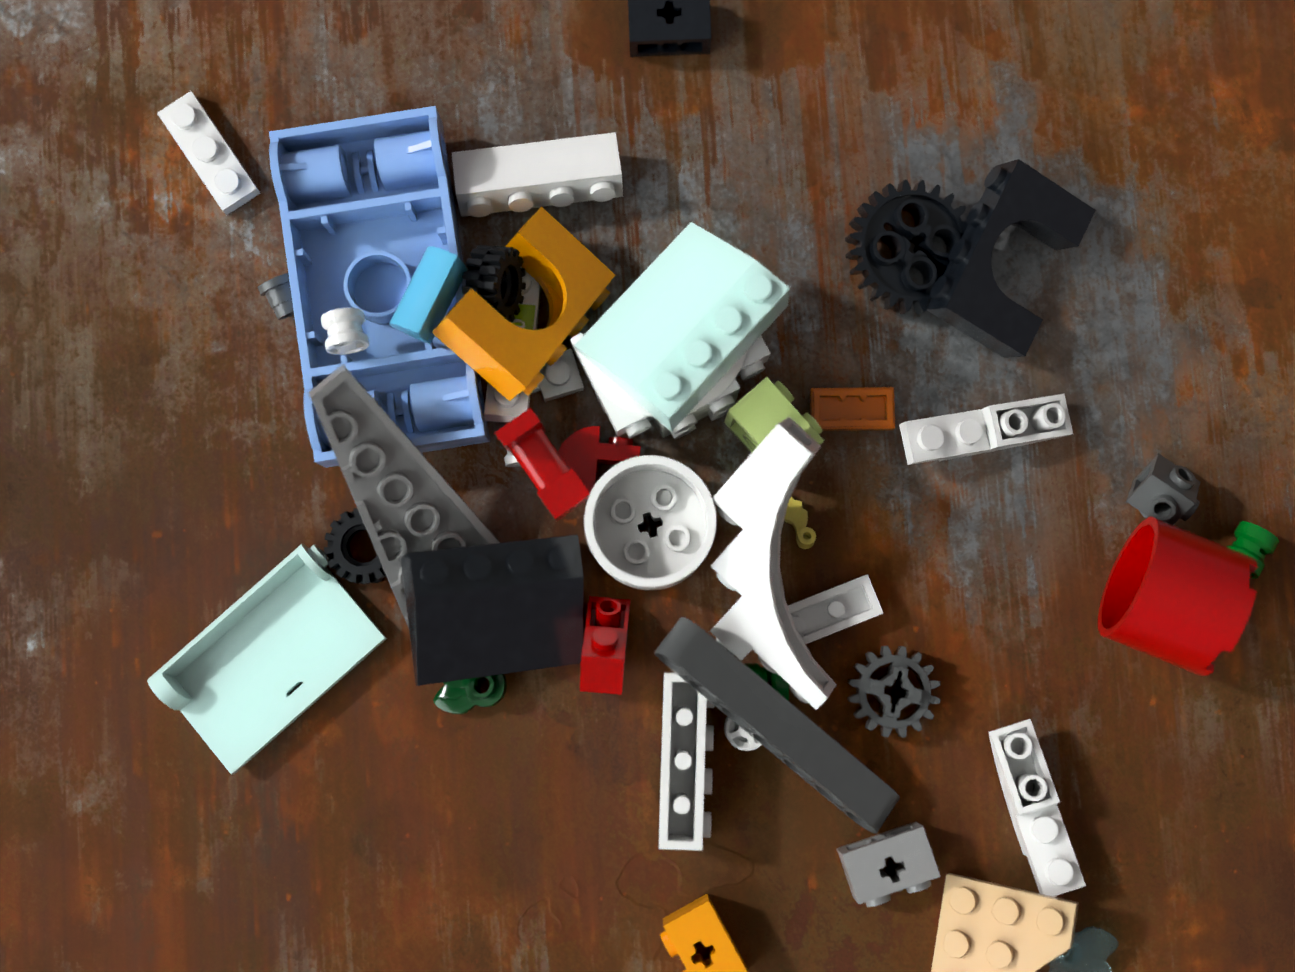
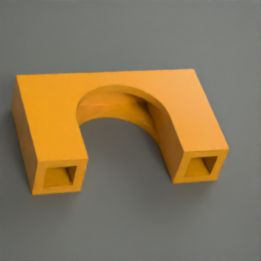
(513, 355)

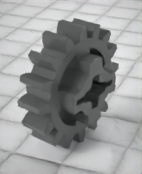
(895, 671)

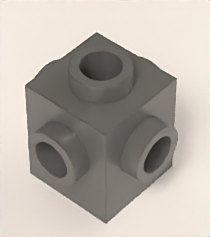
(1165, 491)

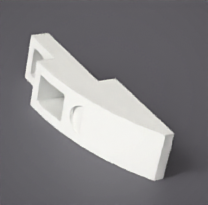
(986, 429)
(1034, 808)

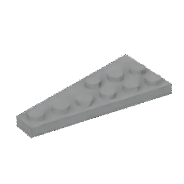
(391, 481)

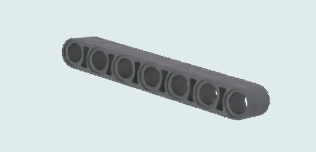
(777, 724)

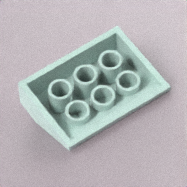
(684, 323)

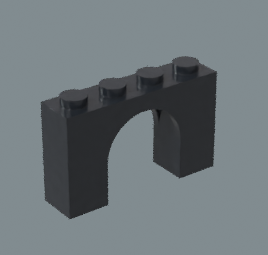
(968, 292)

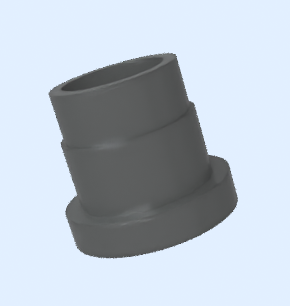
(278, 295)

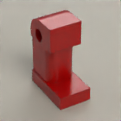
(555, 481)

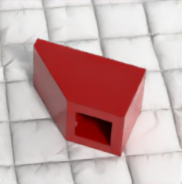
(604, 645)

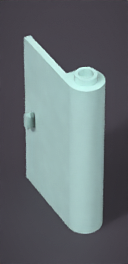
(249, 659)

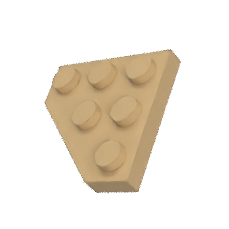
(1000, 927)

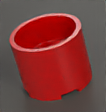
(1177, 596)

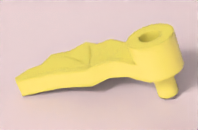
(798, 518)

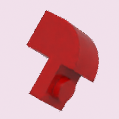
(585, 452)

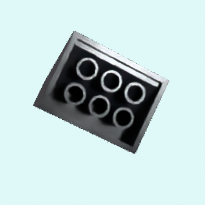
(494, 608)

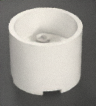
(666, 493)

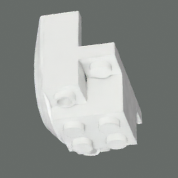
(631, 418)

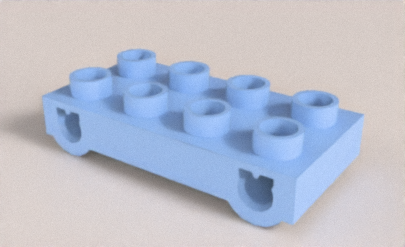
(355, 222)

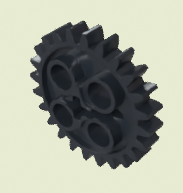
(891, 276)

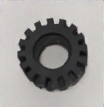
(497, 278)
(340, 555)

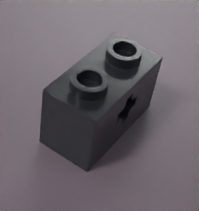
(653, 37)

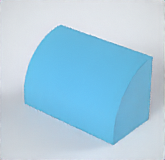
(429, 294)

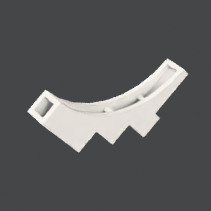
(760, 619)

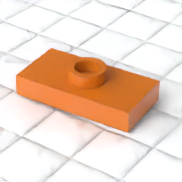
(853, 408)

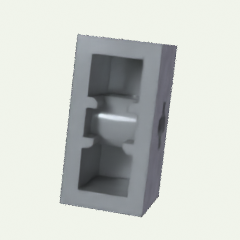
(904, 845)

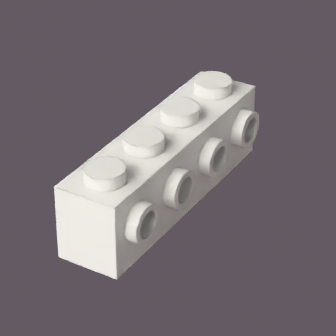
(537, 174)
(683, 766)

